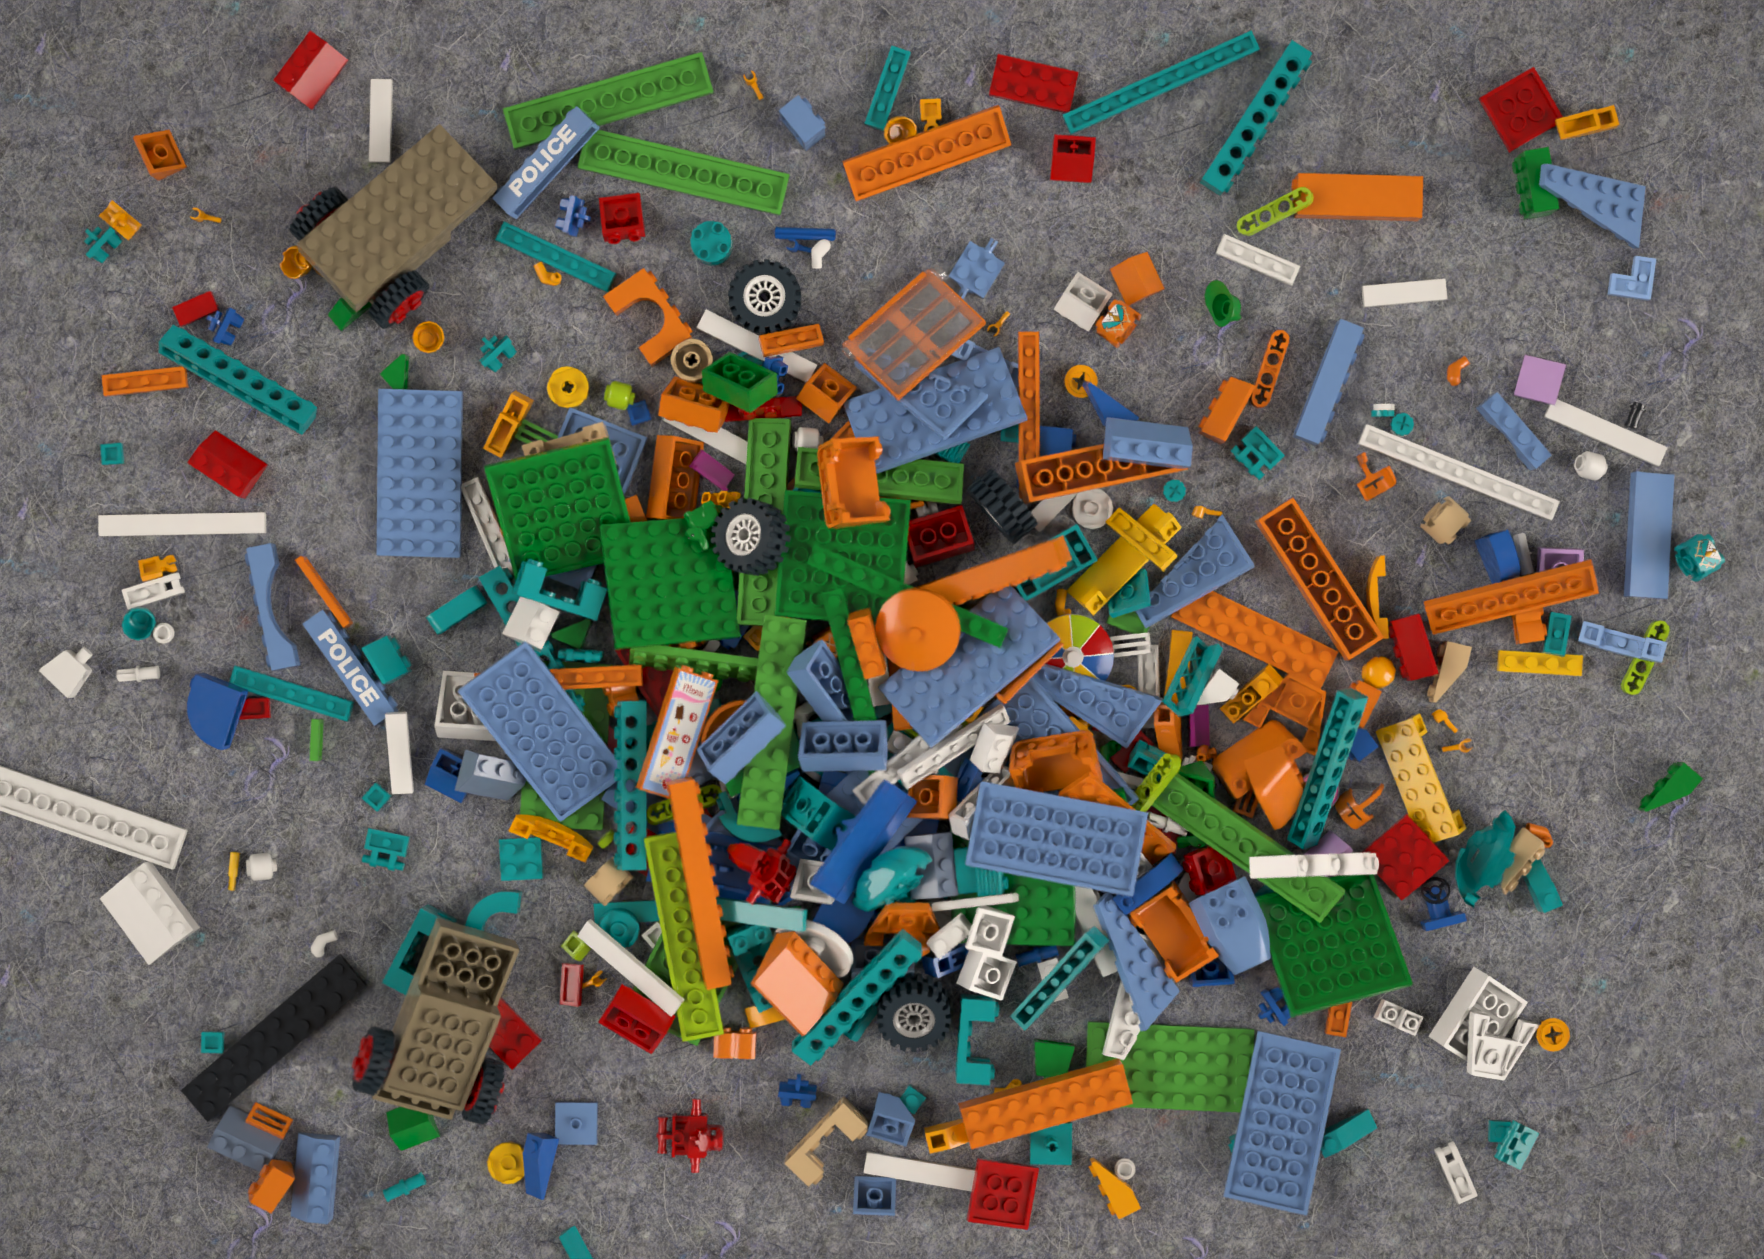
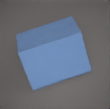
(874, 1195)

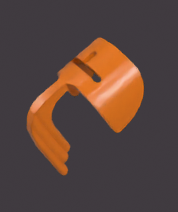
(1382, 485)
(1343, 808)

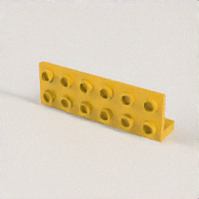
(1120, 563)
(1418, 779)

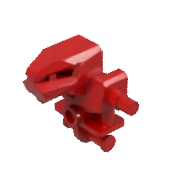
(769, 870)
(690, 1135)

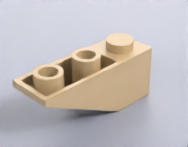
(1451, 664)
(1527, 849)

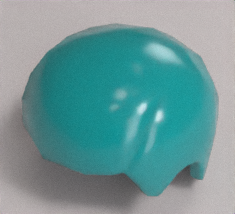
(138, 623)

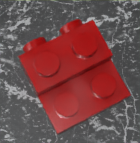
(622, 218)
(1208, 870)

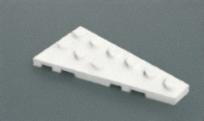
(1124, 1022)

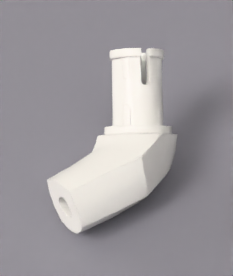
(802, 714)

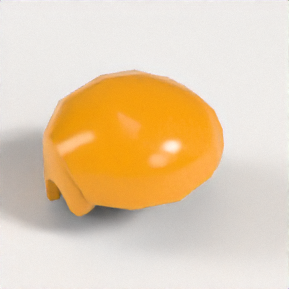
(899, 128)
(294, 264)
(428, 337)
(1378, 672)

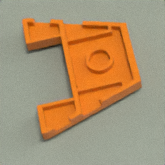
(1297, 702)
(902, 916)

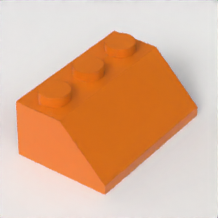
(692, 406)
(1225, 409)

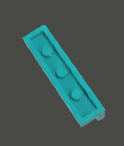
(1195, 681)

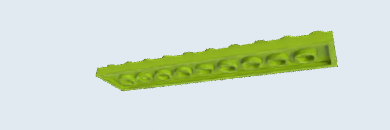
(700, 1011)

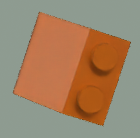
(826, 392)
(935, 797)
(271, 1185)

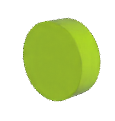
(606, 839)

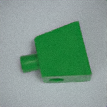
(1052, 1057)

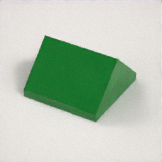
(1200, 776)
(410, 1127)

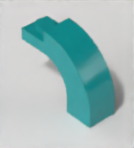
(742, 832)
(500, 901)

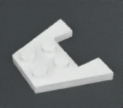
(1495, 1055)

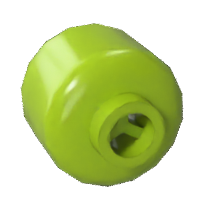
(619, 395)

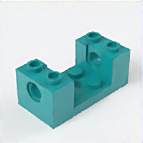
(1081, 557)
(587, 602)
(814, 812)
(746, 943)
(400, 972)
(973, 1069)

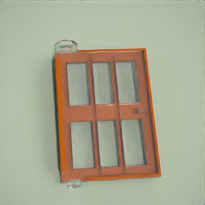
(913, 332)

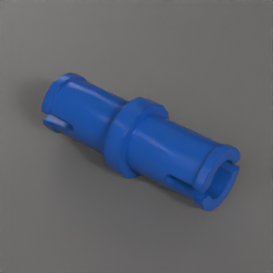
(1037, 955)

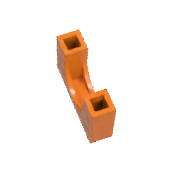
(643, 288)

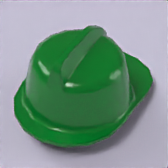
(1221, 304)

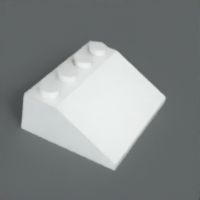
(454, 715)
(149, 912)
(1481, 995)

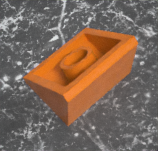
(160, 154)
(1136, 278)

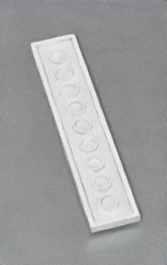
(90, 818)

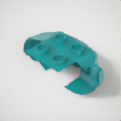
(1491, 860)
(890, 878)

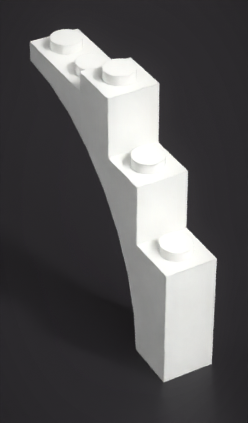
(1313, 865)

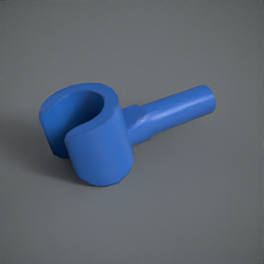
(798, 247)

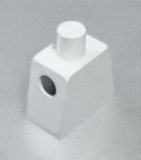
(68, 671)

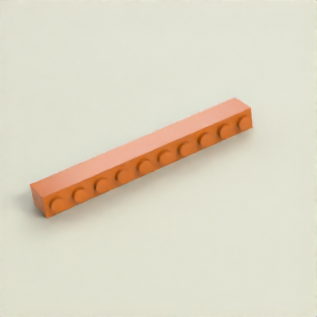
(699, 882)

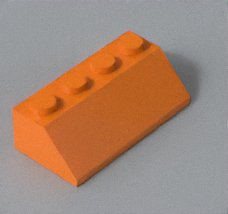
(672, 480)

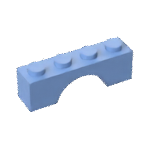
(1525, 443)

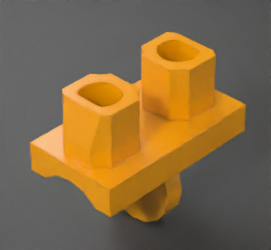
(120, 220)
(721, 498)

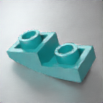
(965, 874)

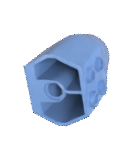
(1234, 925)

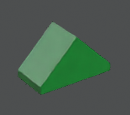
(343, 314)
(397, 373)
(575, 634)

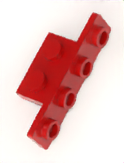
(773, 408)

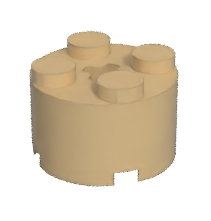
(685, 351)
(1445, 521)
(608, 882)

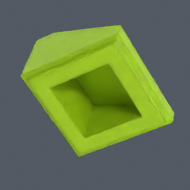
(575, 946)

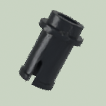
(1635, 415)

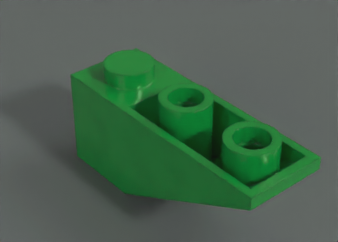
(1676, 784)

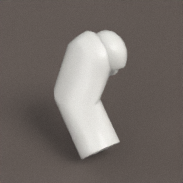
(818, 252)

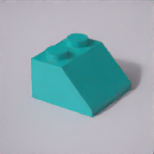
(387, 659)

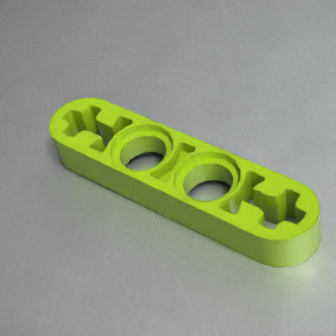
(1273, 208)
(1649, 664)
(1151, 782)
(658, 807)

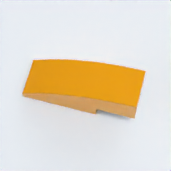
(1587, 122)
(508, 424)

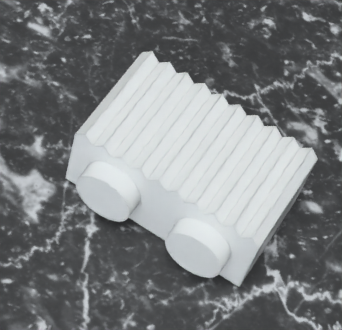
(949, 935)

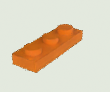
(791, 340)

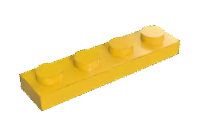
(1141, 539)
(1539, 663)

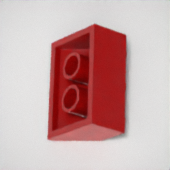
(310, 70)
(227, 464)
(939, 536)
(1412, 647)
(636, 1019)

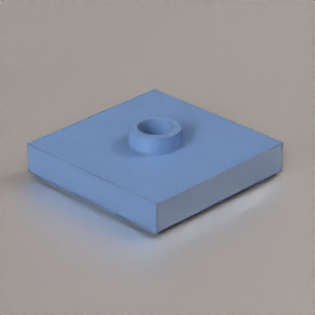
(576, 1123)

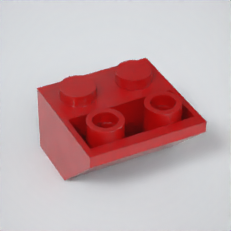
(1072, 158)

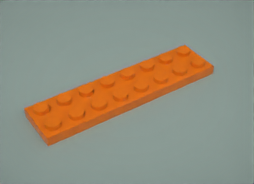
(927, 153)
(1511, 597)
(1259, 637)

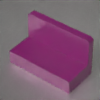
(712, 470)
(1198, 726)

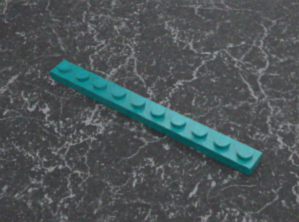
(1161, 82)

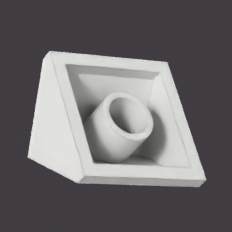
(802, 889)
(989, 930)

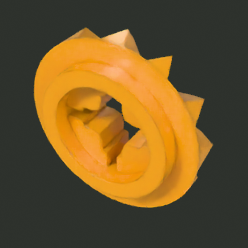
(1076, 372)
(1560, 1040)

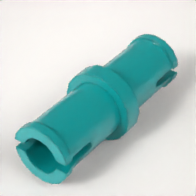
(404, 1186)

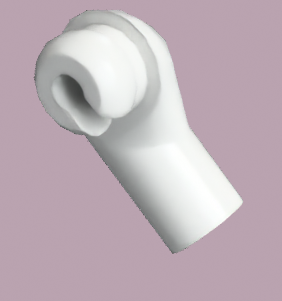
(318, 945)

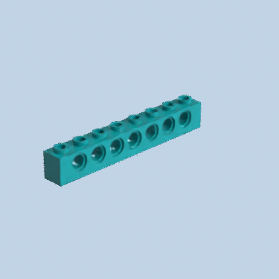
(1293, 54)
(172, 346)
(490, 582)
(1327, 767)
(638, 858)
(901, 944)

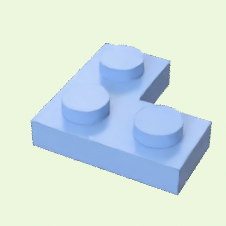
(1638, 284)

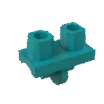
(96, 251)
(489, 358)

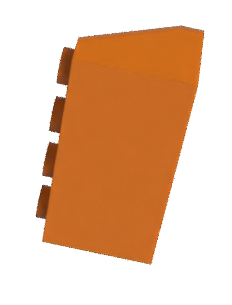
(1276, 784)

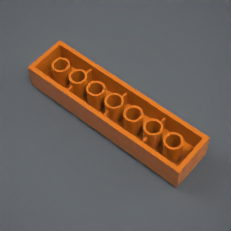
(1078, 472)
(998, 573)
(1319, 579)
(1045, 1103)

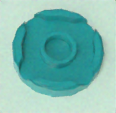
(621, 926)

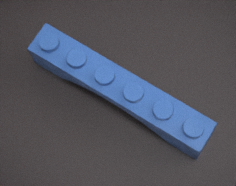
(263, 565)

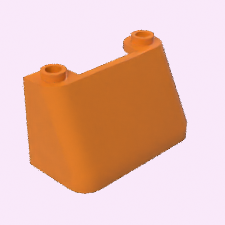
(851, 482)
(1053, 761)
(1230, 765)
(1174, 932)

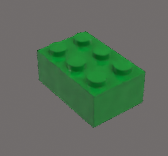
(1534, 199)
(739, 382)

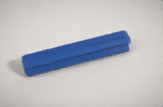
(805, 233)

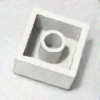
(986, 973)

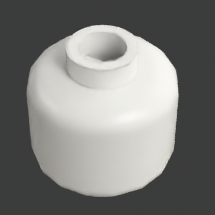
(806, 438)
(1591, 465)
(261, 866)

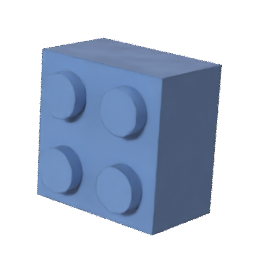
(802, 122)

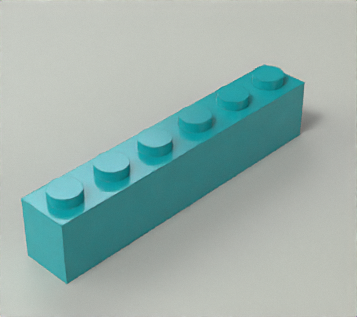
(1059, 978)

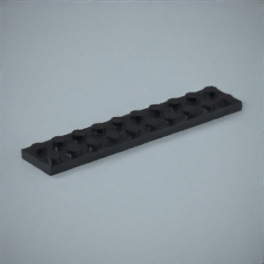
(273, 1037)

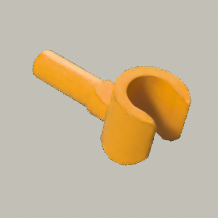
(753, 84)
(202, 216)
(998, 324)
(1199, 512)
(1440, 716)
(1460, 746)
(595, 980)

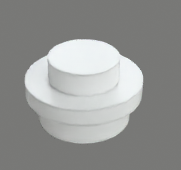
(163, 633)
(1124, 1168)

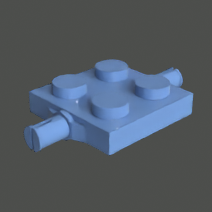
(976, 269)

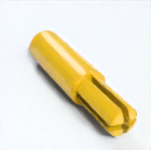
(233, 870)

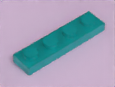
(887, 88)

